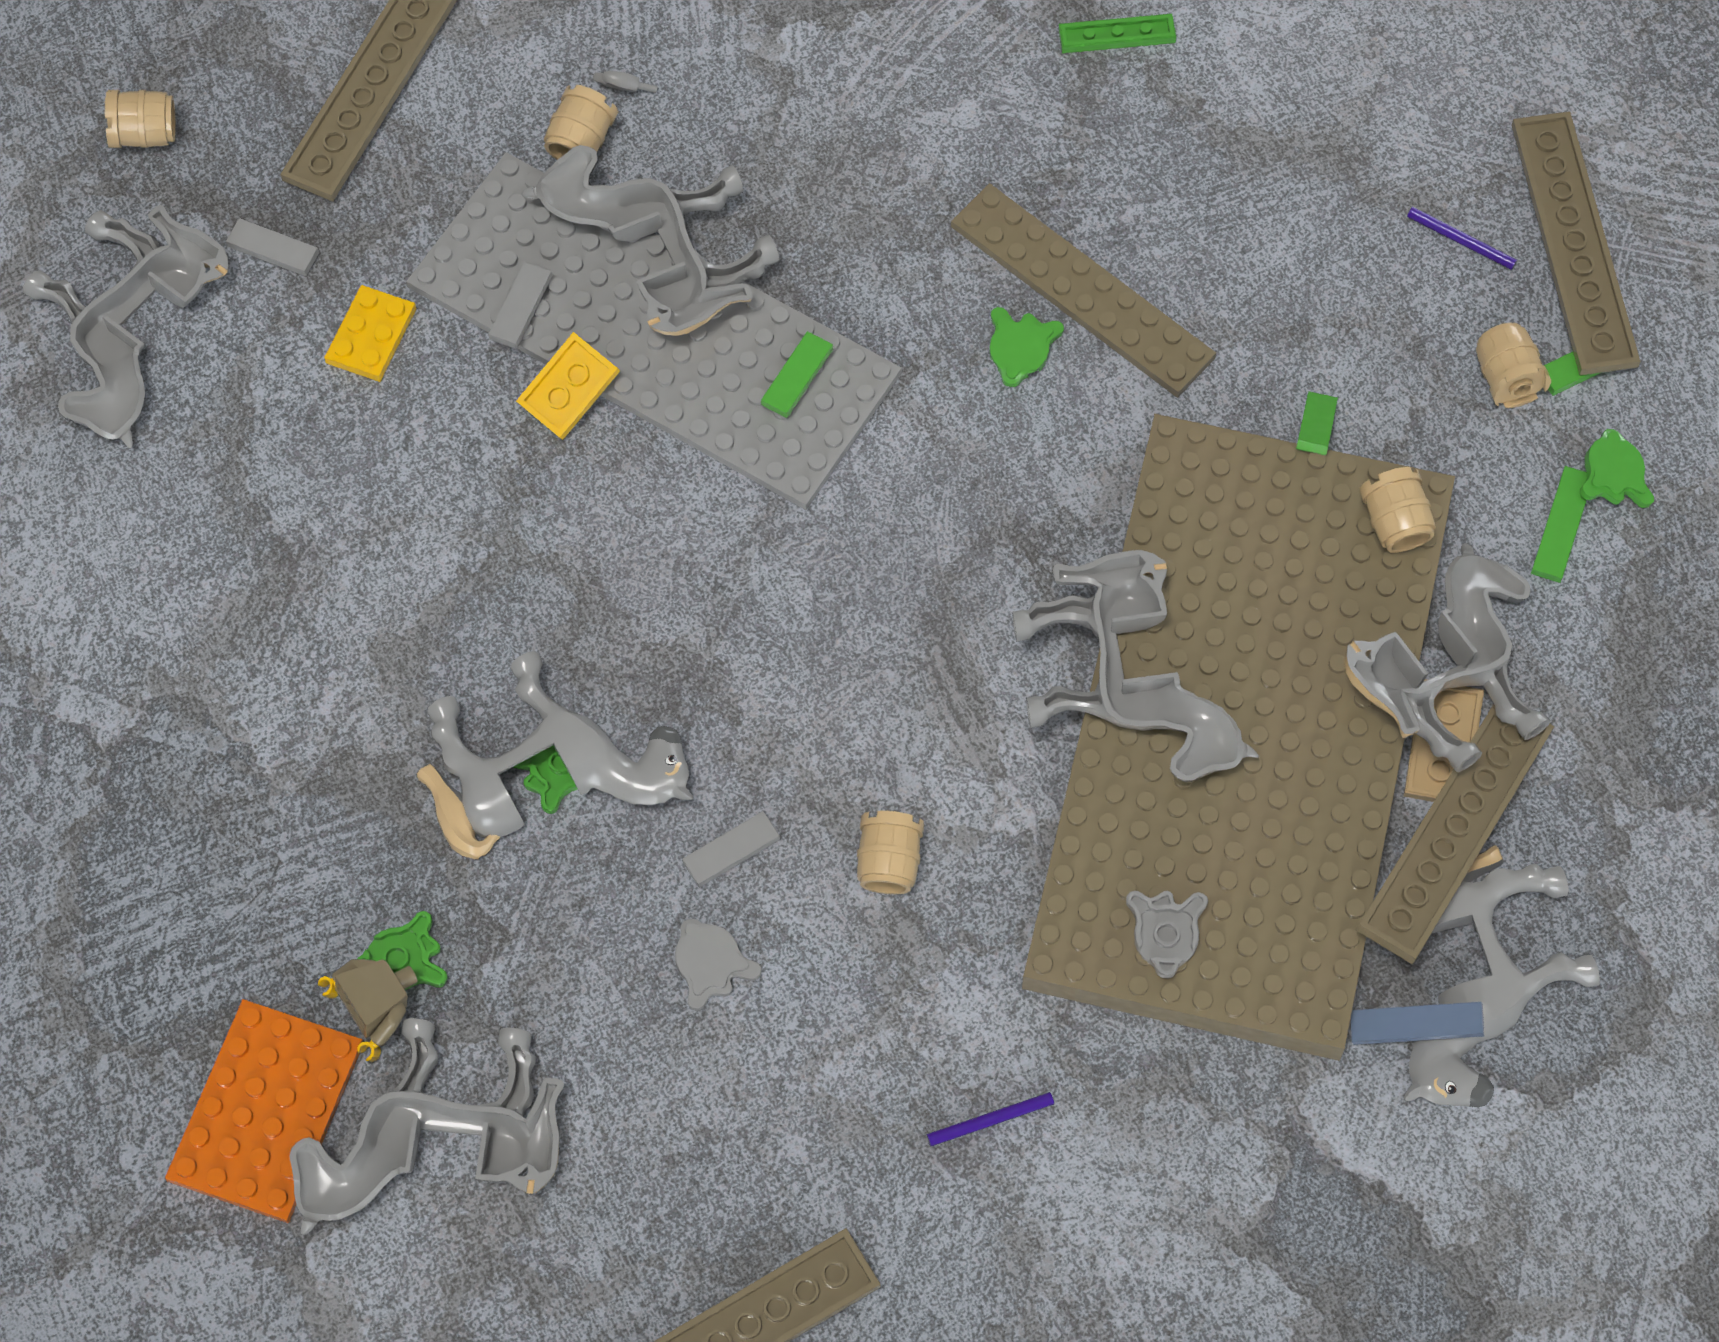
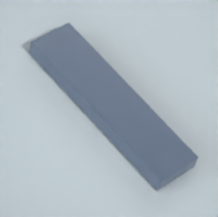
(1417, 1023)

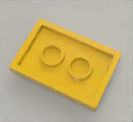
(370, 333)
(568, 385)

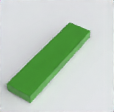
(1117, 33)
(1561, 526)

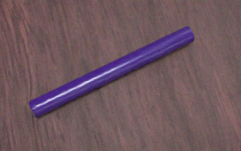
(1462, 238)
(990, 1119)

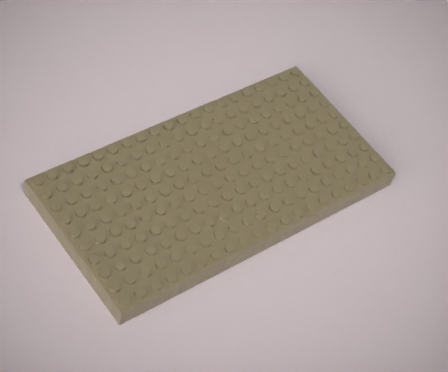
(1261, 600)

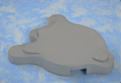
(1166, 931)
(709, 960)

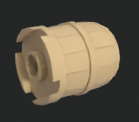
(139, 118)
(579, 120)
(1511, 365)
(1399, 509)
(889, 852)

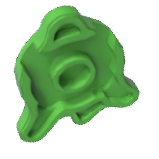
(1021, 345)
(1615, 470)
(547, 778)
(410, 947)

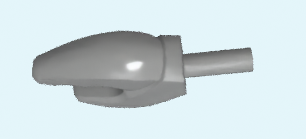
(622, 81)

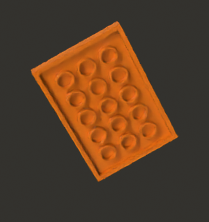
(264, 1094)

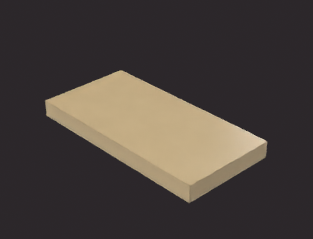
(1460, 714)

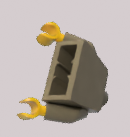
(372, 997)

